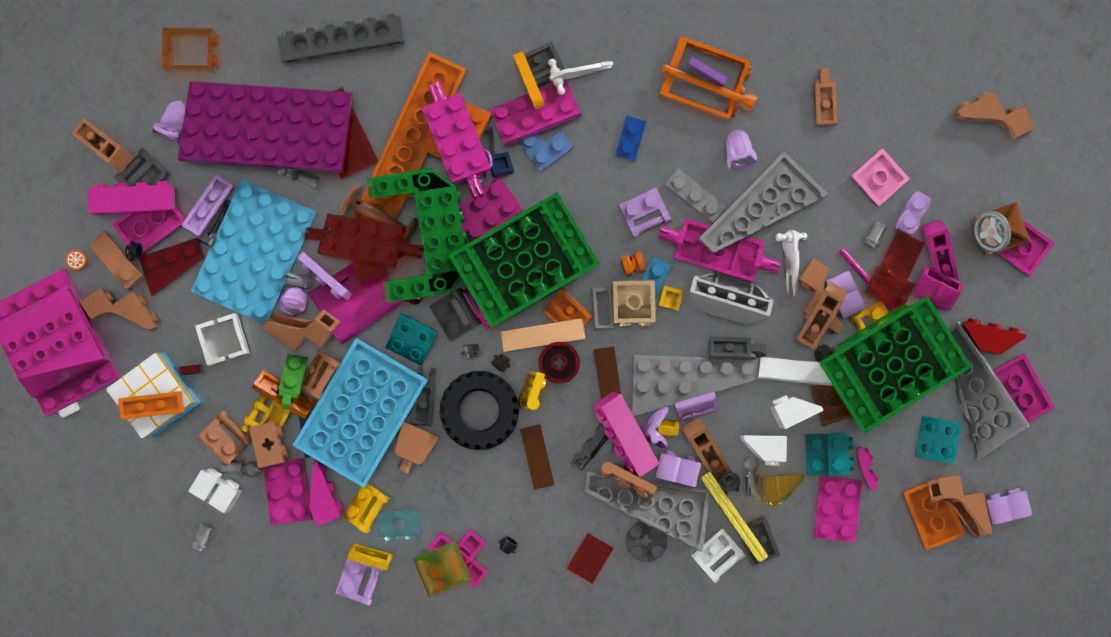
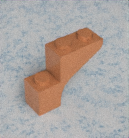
(990, 109)
(813, 279)
(130, 307)
(294, 330)
(970, 508)

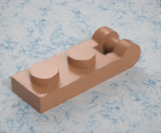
(628, 480)

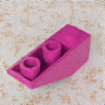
(322, 501)

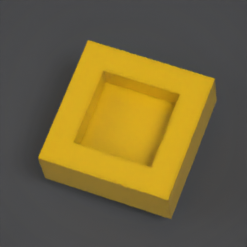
(671, 298)
(668, 428)

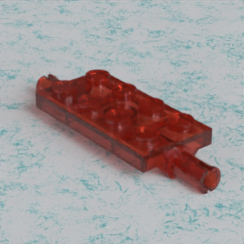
(362, 240)

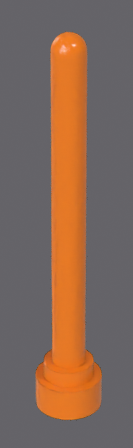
(746, 101)

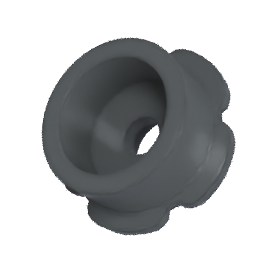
(470, 350)

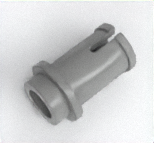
(875, 235)
(298, 280)
(201, 538)

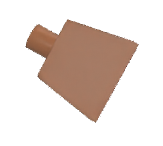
(413, 446)

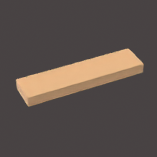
(543, 334)

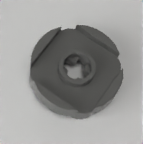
(638, 550)

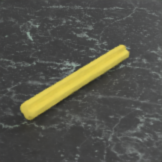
(734, 517)

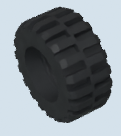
(450, 410)

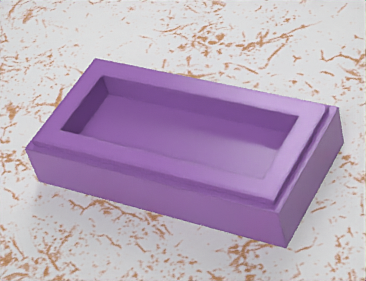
(707, 72)

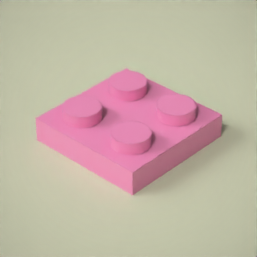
(880, 177)

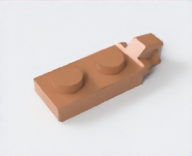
(825, 99)

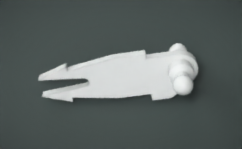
(558, 76)
(791, 258)

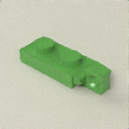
(292, 379)

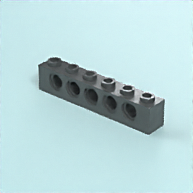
(311, 51)

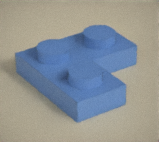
(545, 153)

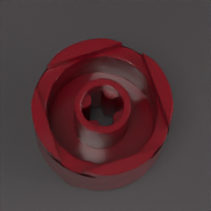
(567, 354)

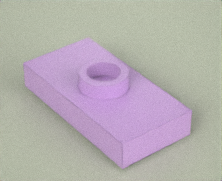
(696, 406)

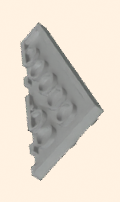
(773, 196)
(673, 379)
(985, 400)
(672, 510)

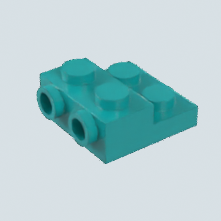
(828, 454)

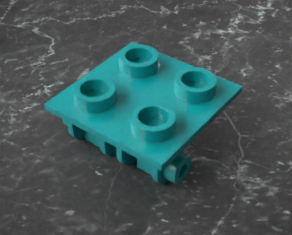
(411, 339)
(938, 439)

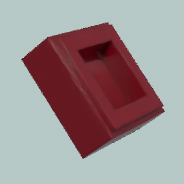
(192, 369)

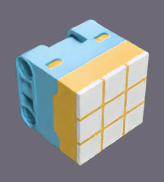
(151, 377)

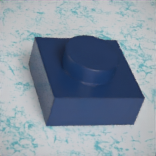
(501, 165)

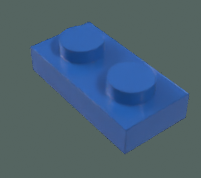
(630, 138)

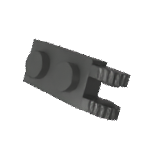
(423, 408)

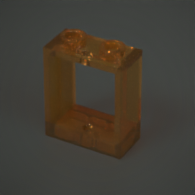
(168, 49)

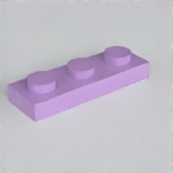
(207, 205)
(324, 277)

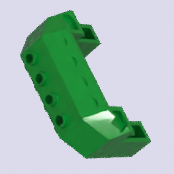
(439, 230)

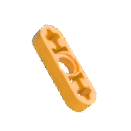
(528, 80)

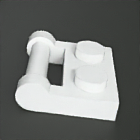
(713, 550)

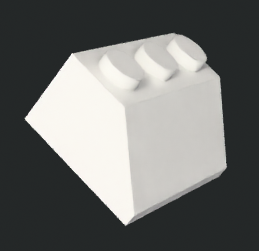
(792, 411)
(767, 448)

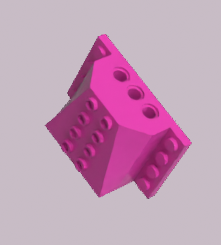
(54, 344)

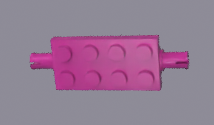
(456, 139)
(737, 260)

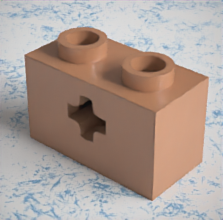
(263, 454)

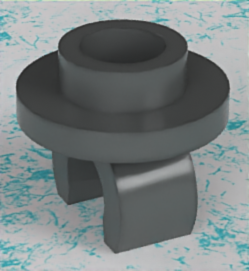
(729, 482)

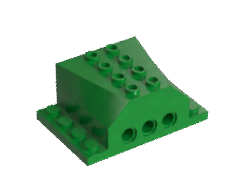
(524, 260)
(894, 363)

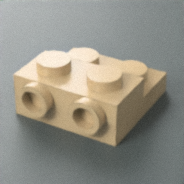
(634, 302)

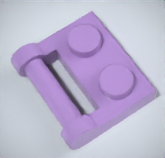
(642, 206)
(351, 581)

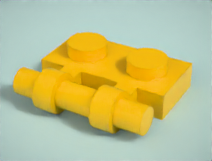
(272, 414)

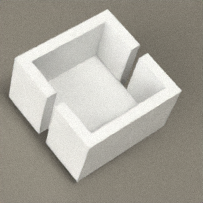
(222, 339)
(220, 492)

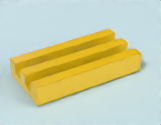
(370, 556)

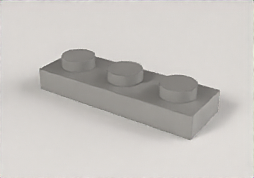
(695, 195)

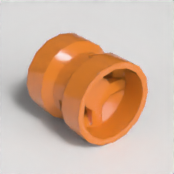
(633, 263)

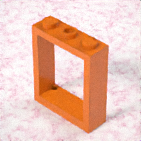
(715, 53)

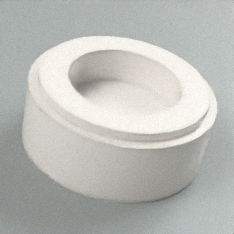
(69, 410)

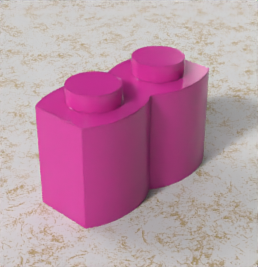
(939, 288)

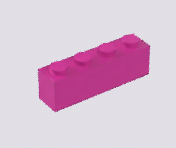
(131, 199)
(625, 434)

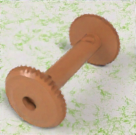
(372, 213)

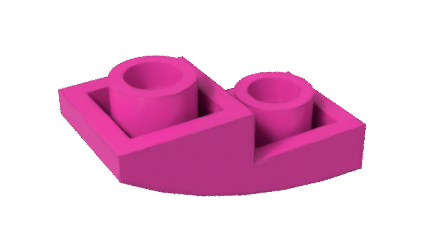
(864, 461)

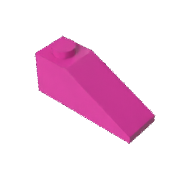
(940, 248)

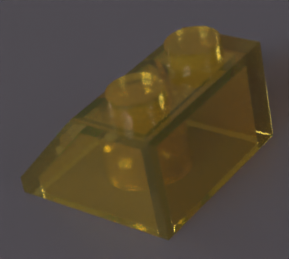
(778, 487)
(442, 568)

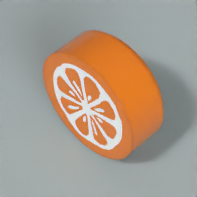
(76, 260)

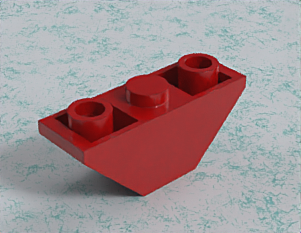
(992, 338)

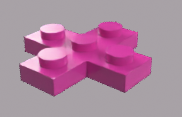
(469, 547)

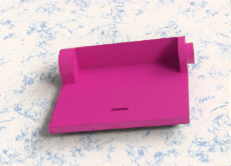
(360, 310)

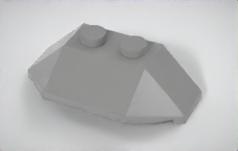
(731, 297)

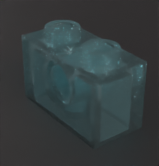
(412, 521)

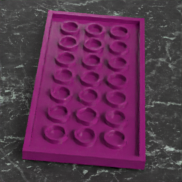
(265, 126)

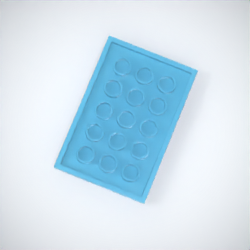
(254, 251)
(360, 412)

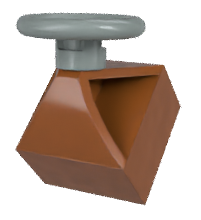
(1000, 229)

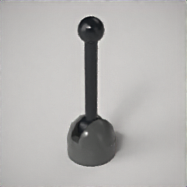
(209, 237)

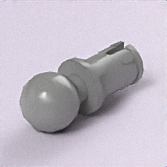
(751, 464)
(251, 468)

